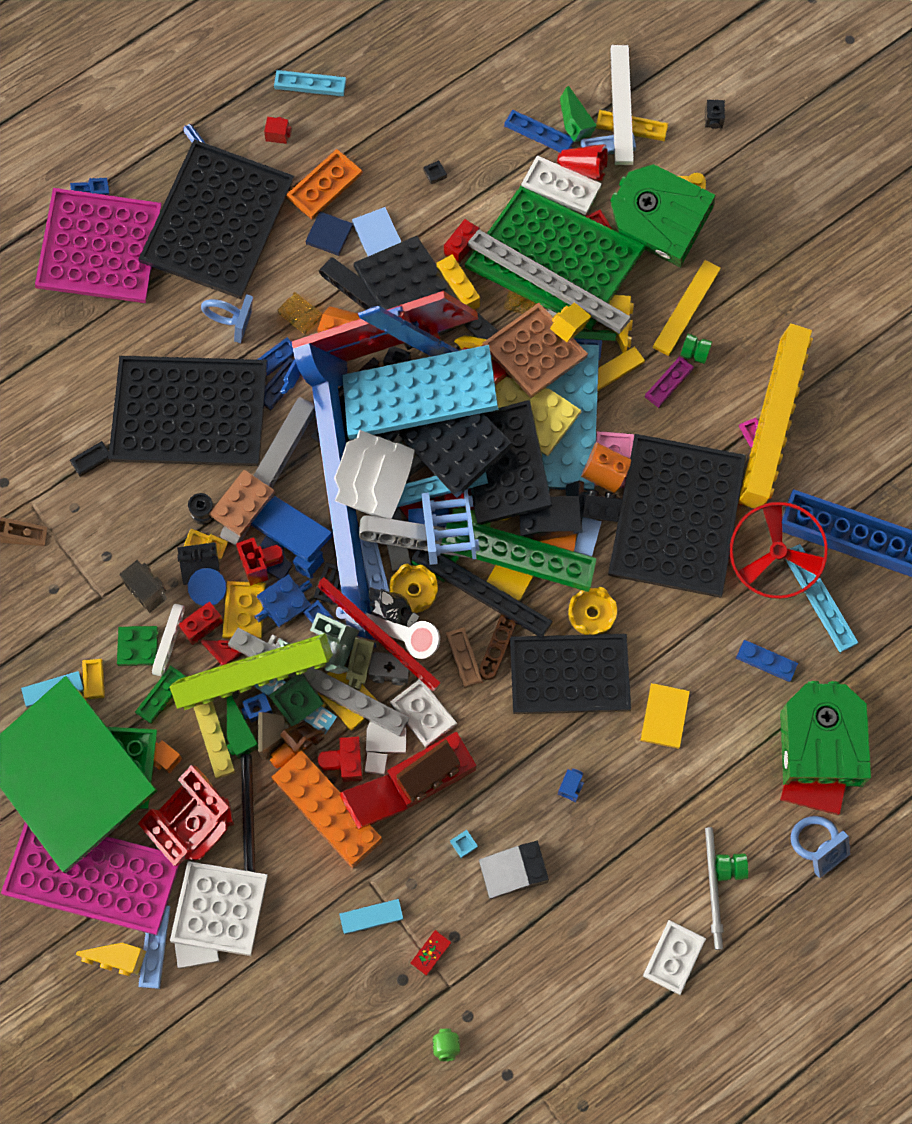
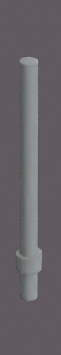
(717, 927)

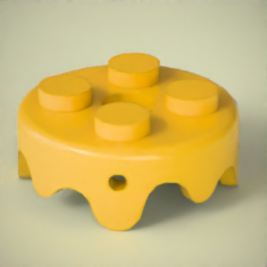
(422, 578)
(597, 599)

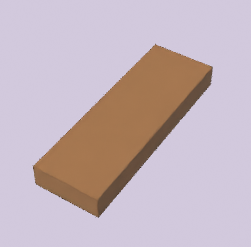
(464, 657)

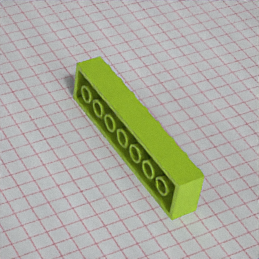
(251, 670)

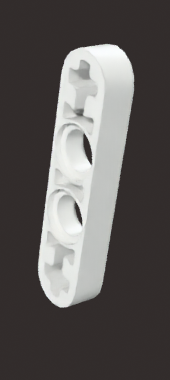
(168, 640)

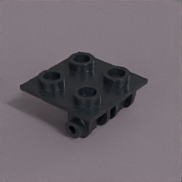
(197, 557)

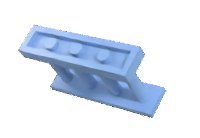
(433, 534)

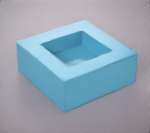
(463, 844)

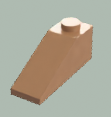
(21, 532)

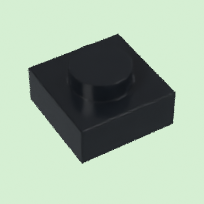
(435, 172)

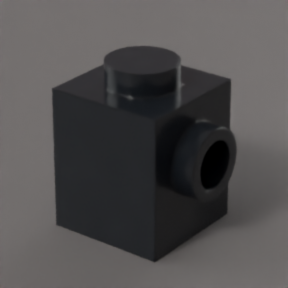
(714, 114)

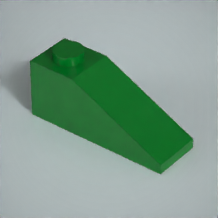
(575, 117)
(238, 732)

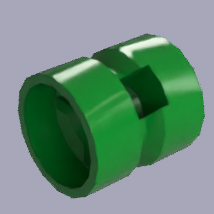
(696, 348)
(732, 867)

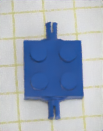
(283, 600)

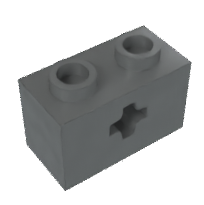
(378, 669)

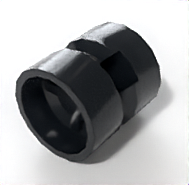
(200, 506)

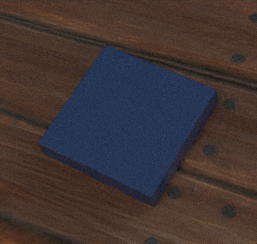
(329, 233)

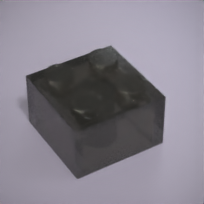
(143, 585)

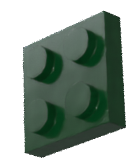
(296, 699)

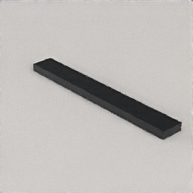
(485, 593)

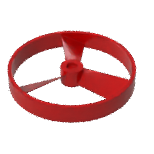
(778, 550)

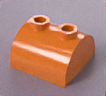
(606, 468)

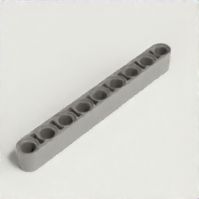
(279, 452)

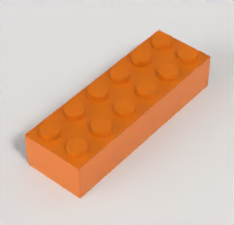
(325, 809)

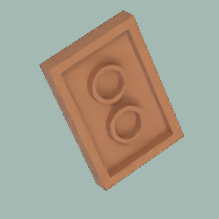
(242, 503)

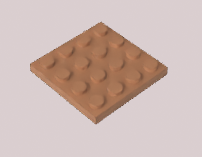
(533, 352)

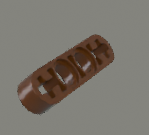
(499, 644)

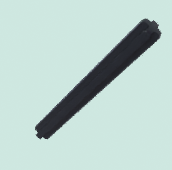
(248, 813)

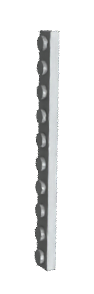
(548, 281)
(330, 687)

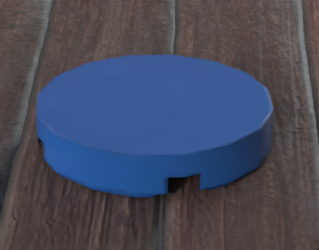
(207, 586)

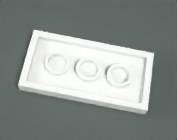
(561, 185)

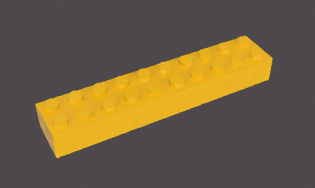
(775, 417)

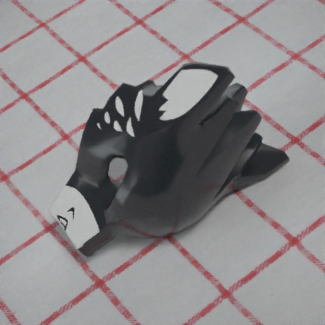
(391, 607)

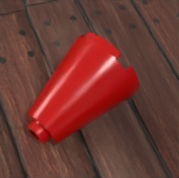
(585, 160)

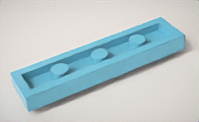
(310, 83)

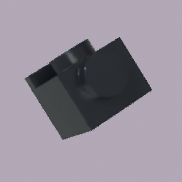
(396, 354)

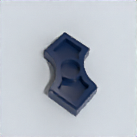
(281, 569)

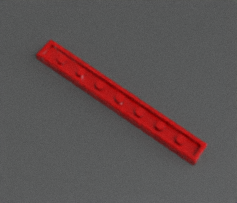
(378, 634)

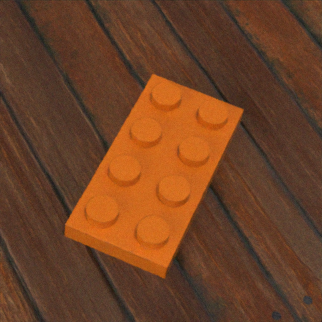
(324, 184)

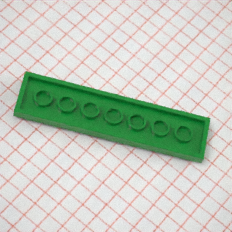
(527, 555)

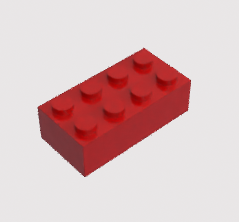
(467, 766)

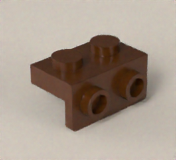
(302, 736)

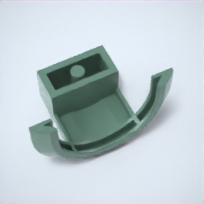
(340, 638)

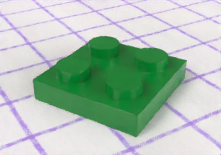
(137, 645)

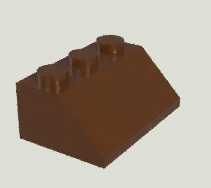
(428, 771)

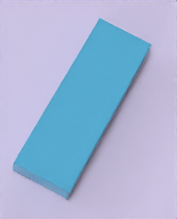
(36, 691)
(371, 916)

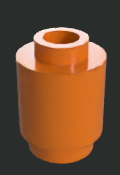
(282, 755)

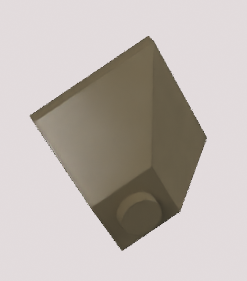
(269, 731)

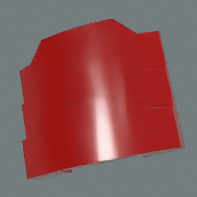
(189, 820)

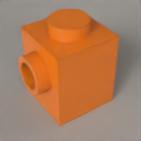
(166, 757)

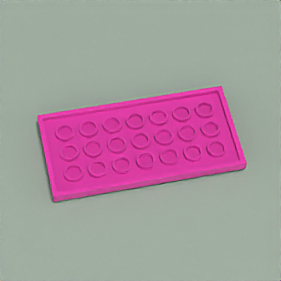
(111, 884)

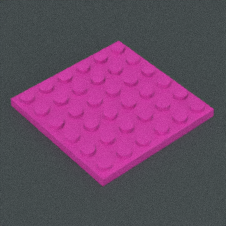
(96, 245)

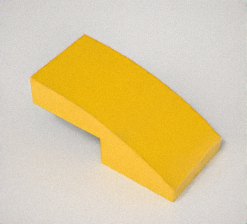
(195, 537)

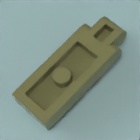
(360, 662)

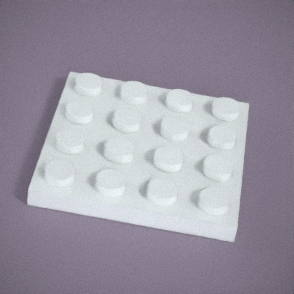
(219, 908)

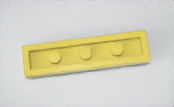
(214, 739)

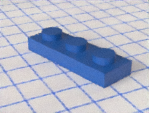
(766, 660)

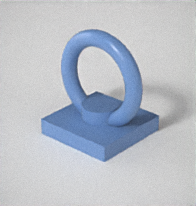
(240, 316)
(829, 853)

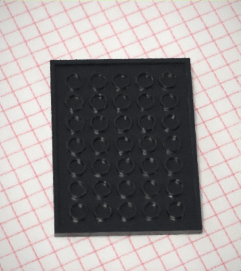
(216, 219)
(188, 411)
(677, 515)

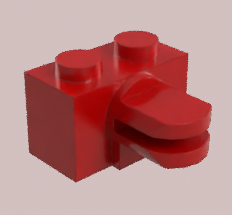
(256, 559)
(346, 759)

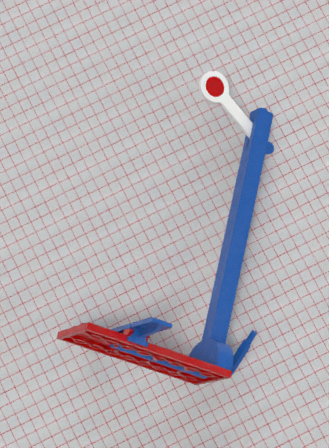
(322, 364)

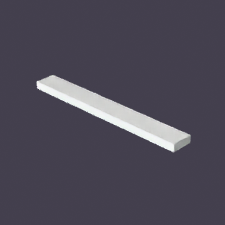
(621, 105)

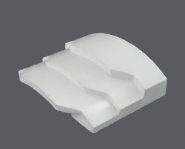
(373, 474)

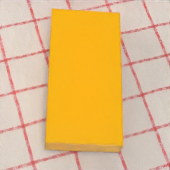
(93, 679)

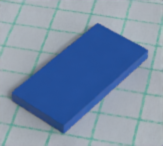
(291, 529)

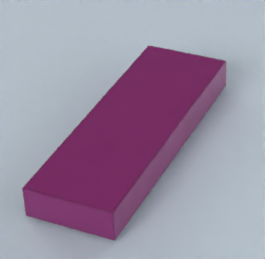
(669, 382)

